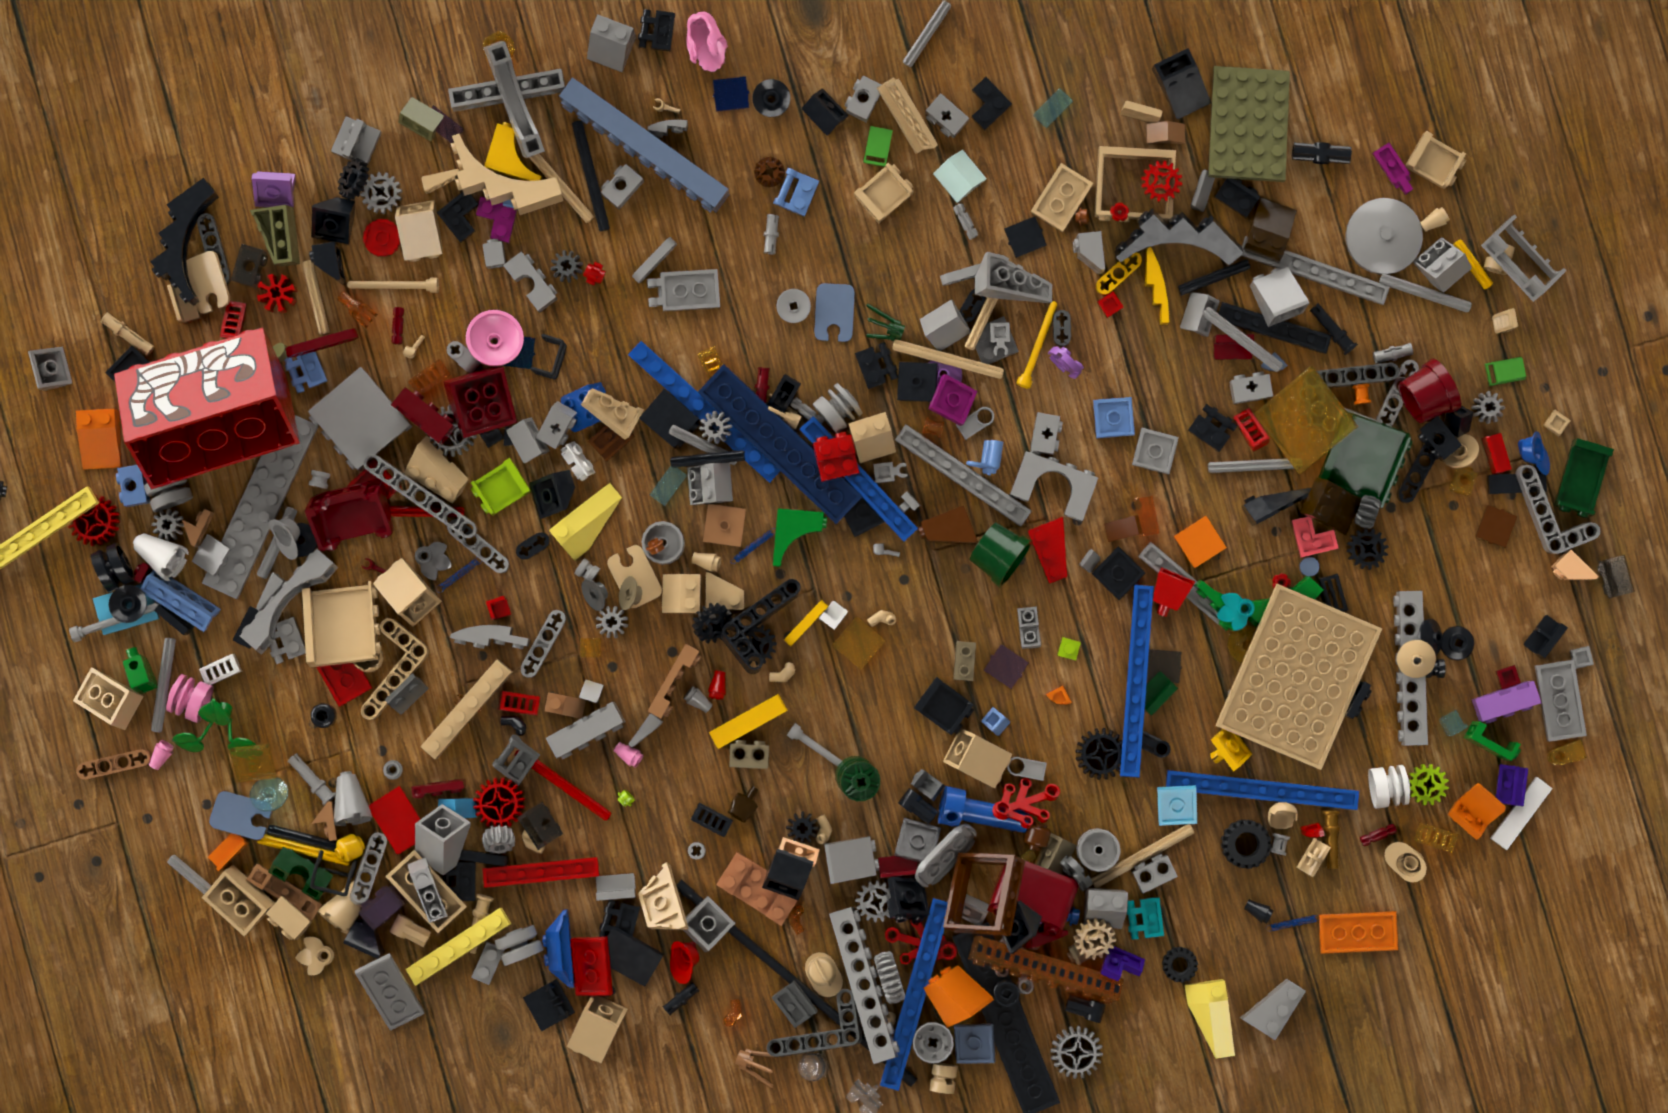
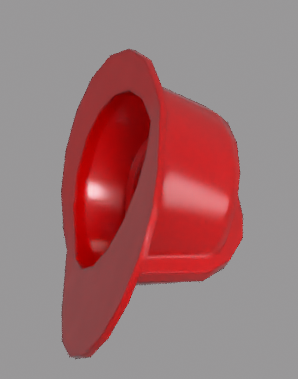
(683, 959)

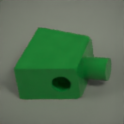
(139, 672)

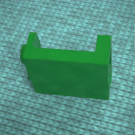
(1474, 735)

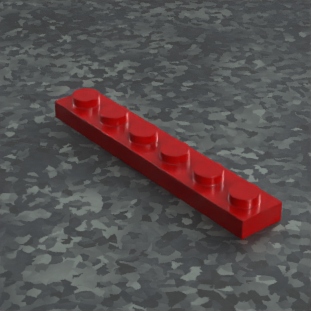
(540, 872)

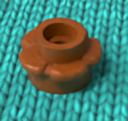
(1082, 216)
(655, 546)

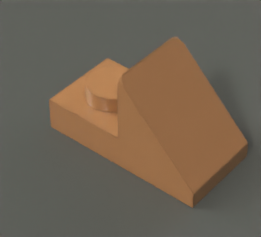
(196, 532)
(565, 705)
(327, 815)

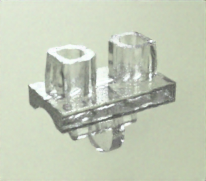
(866, 1095)

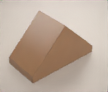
(1166, 133)

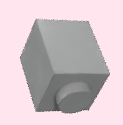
(494, 254)

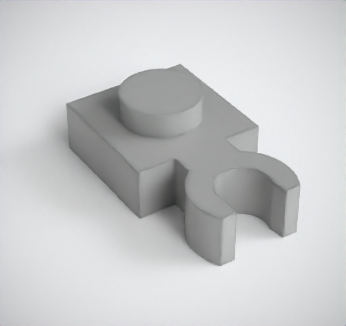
(1000, 335)
(885, 472)

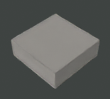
(1582, 657)

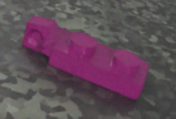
(1393, 168)

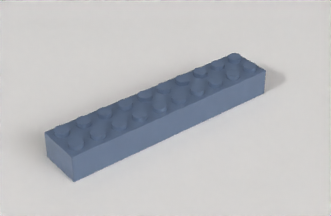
(644, 145)

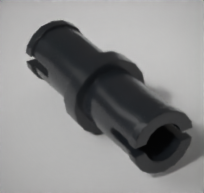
(681, 998)

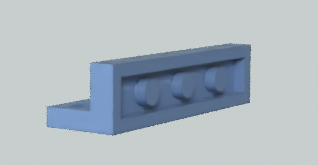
(179, 600)

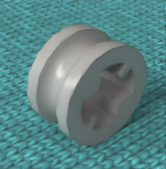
(691, 850)

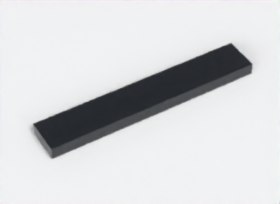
(1281, 331)

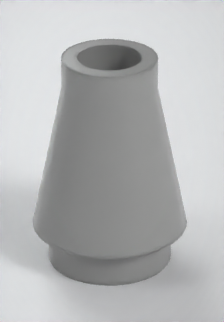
(697, 699)

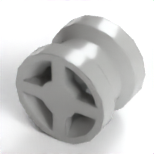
(319, 479)

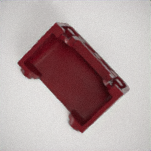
(349, 514)
(1043, 892)

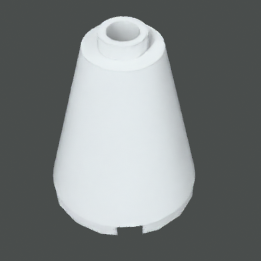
(162, 556)

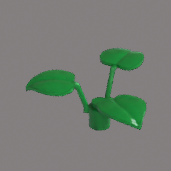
(211, 712)

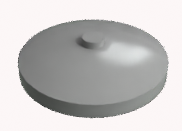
(1384, 236)

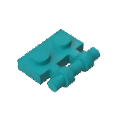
(1151, 918)

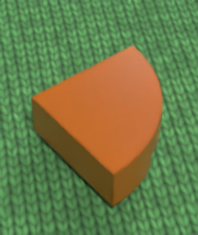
(1059, 696)

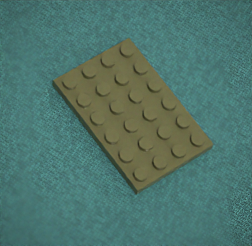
(1249, 124)

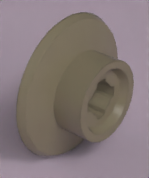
(629, 593)

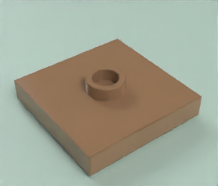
(724, 525)

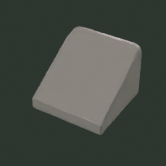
(1090, 561)
(591, 691)

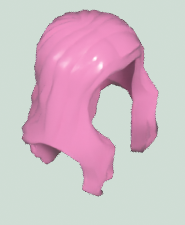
(705, 41)

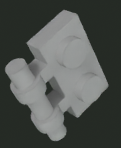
(291, 640)

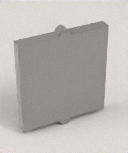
(211, 555)

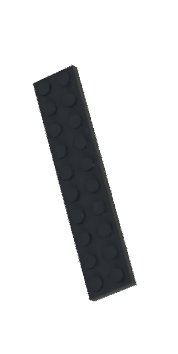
(1011, 1036)

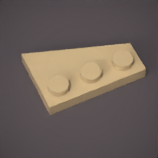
(613, 413)

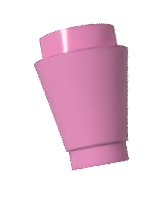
(161, 753)
(628, 754)

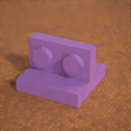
(273, 189)

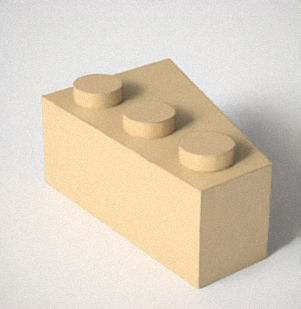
(435, 471)

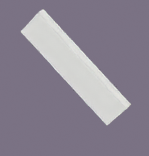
(1519, 816)

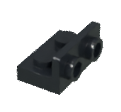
(1237, 196)

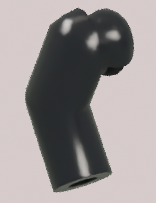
(515, 722)

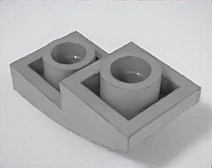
(661, 128)
(1029, 627)

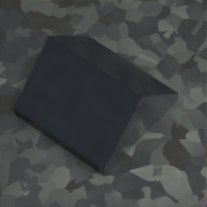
(1024, 927)

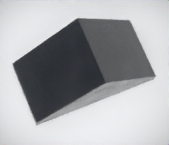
(784, 393)

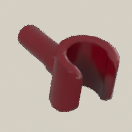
(373, 567)

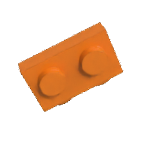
(1476, 810)

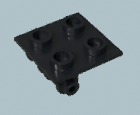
(549, 1005)

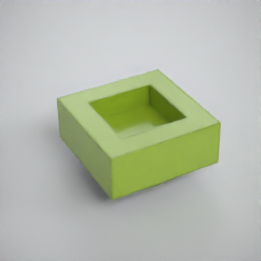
(1069, 648)

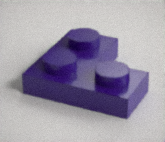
(1121, 960)

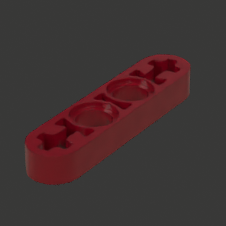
(321, 343)

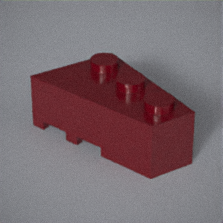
(424, 415)

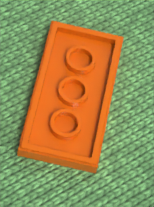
(1358, 932)

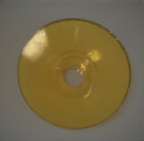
(1236, 639)

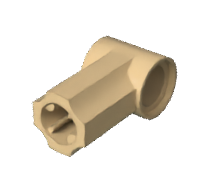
(405, 928)

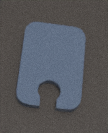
(835, 307)
(235, 814)

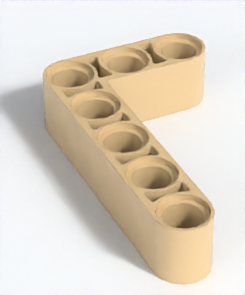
(398, 670)

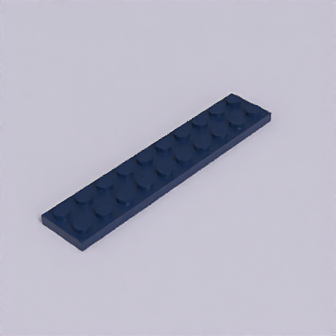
(777, 442)

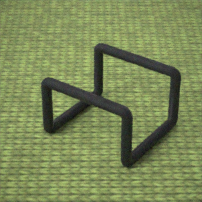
(558, 361)
(349, 875)

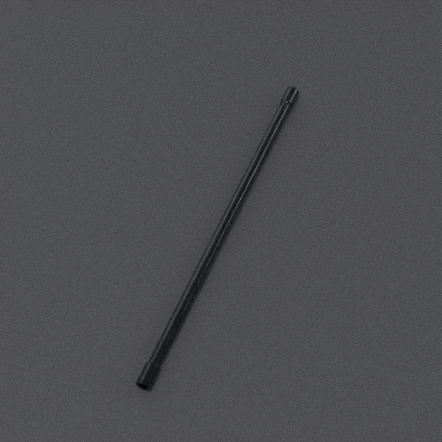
(690, 894)

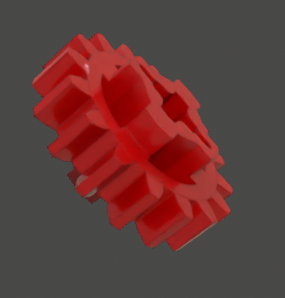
(1169, 192)

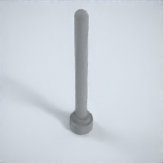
(78, 633)
(796, 733)

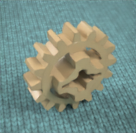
(1094, 938)

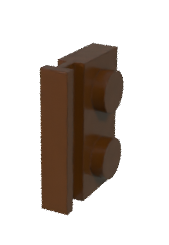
(608, 442)

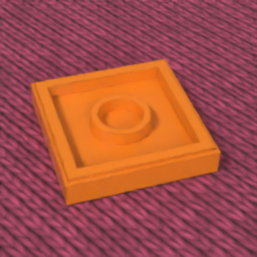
(1199, 542)

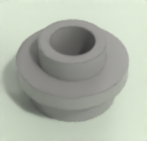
(386, 769)

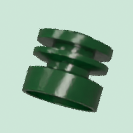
(854, 768)

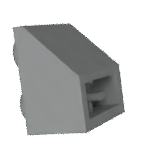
(1443, 264)
(710, 483)

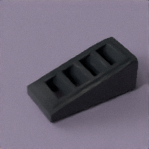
(723, 832)

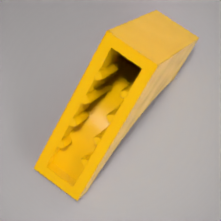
(504, 158)

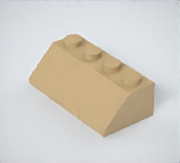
(403, 882)

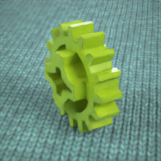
(1428, 777)

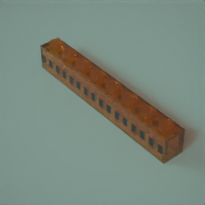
(1045, 969)

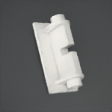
(573, 453)

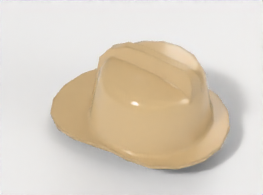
(1406, 861)
(823, 974)

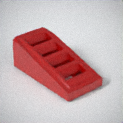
(239, 328)
(1257, 426)
(502, 698)

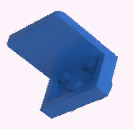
(574, 399)

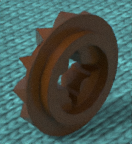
(766, 180)

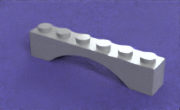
(506, 81)
(262, 629)

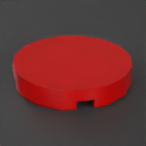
(381, 238)

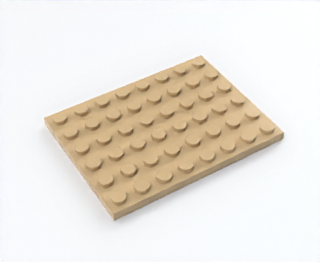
(1298, 676)

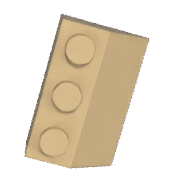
(238, 900)

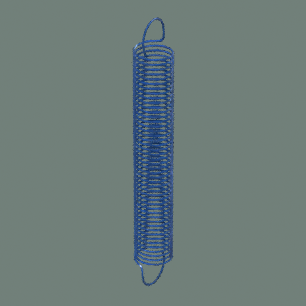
(754, 546)
(463, 568)
(1274, 928)

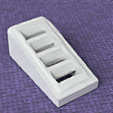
(234, 663)

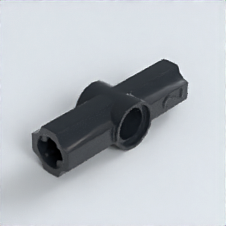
(1321, 153)

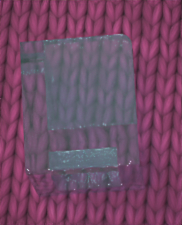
(1452, 723)

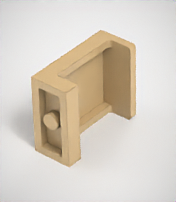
(1435, 161)
(884, 192)

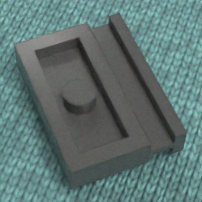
(794, 1004)

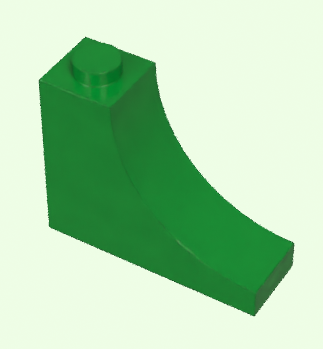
(791, 526)

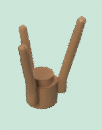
(745, 1060)

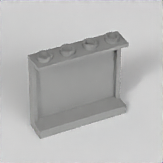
(358, 418)

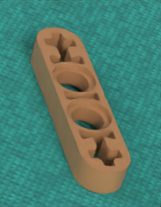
(114, 764)

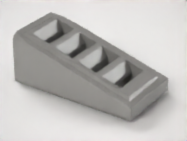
(272, 588)
(649, 725)

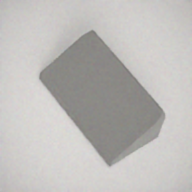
(1202, 191)
(974, 910)

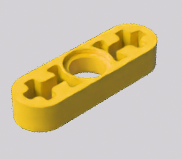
(1111, 286)
(806, 623)

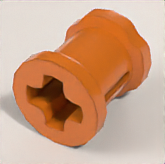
(1361, 394)

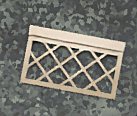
(907, 115)

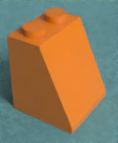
(956, 995)

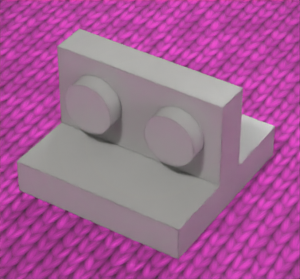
(356, 140)

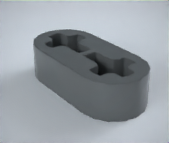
(1066, 328)

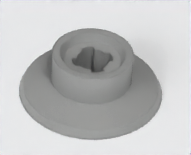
(793, 296)

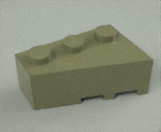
(279, 233)

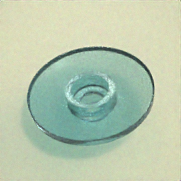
(269, 787)

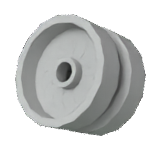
(168, 495)
(674, 538)
(1086, 849)
(519, 946)

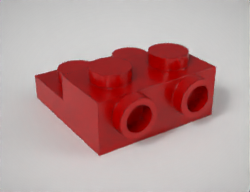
(835, 456)

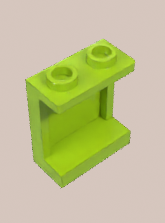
(500, 487)

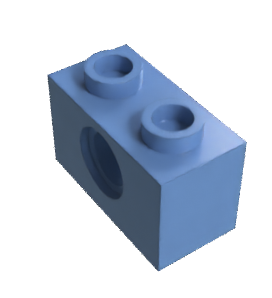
(137, 496)

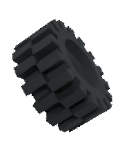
(1191, 968)

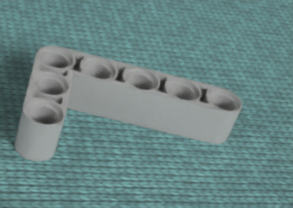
(1547, 516)

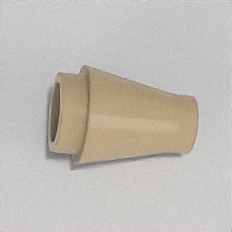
(1435, 219)
(707, 561)

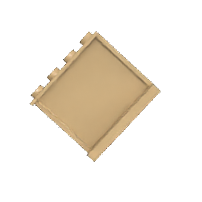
(341, 625)

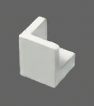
(833, 615)

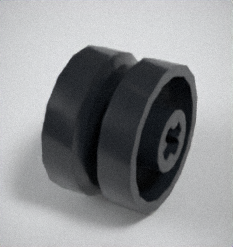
(112, 567)

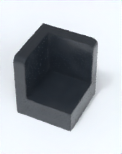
(1459, 421)

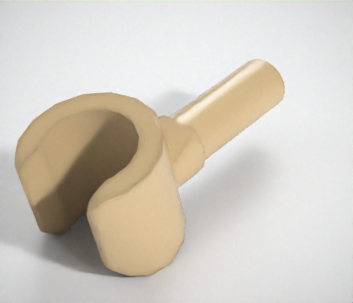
(665, 107)
(411, 351)

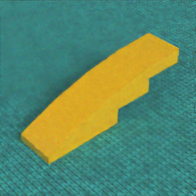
(1154, 279)
(748, 721)

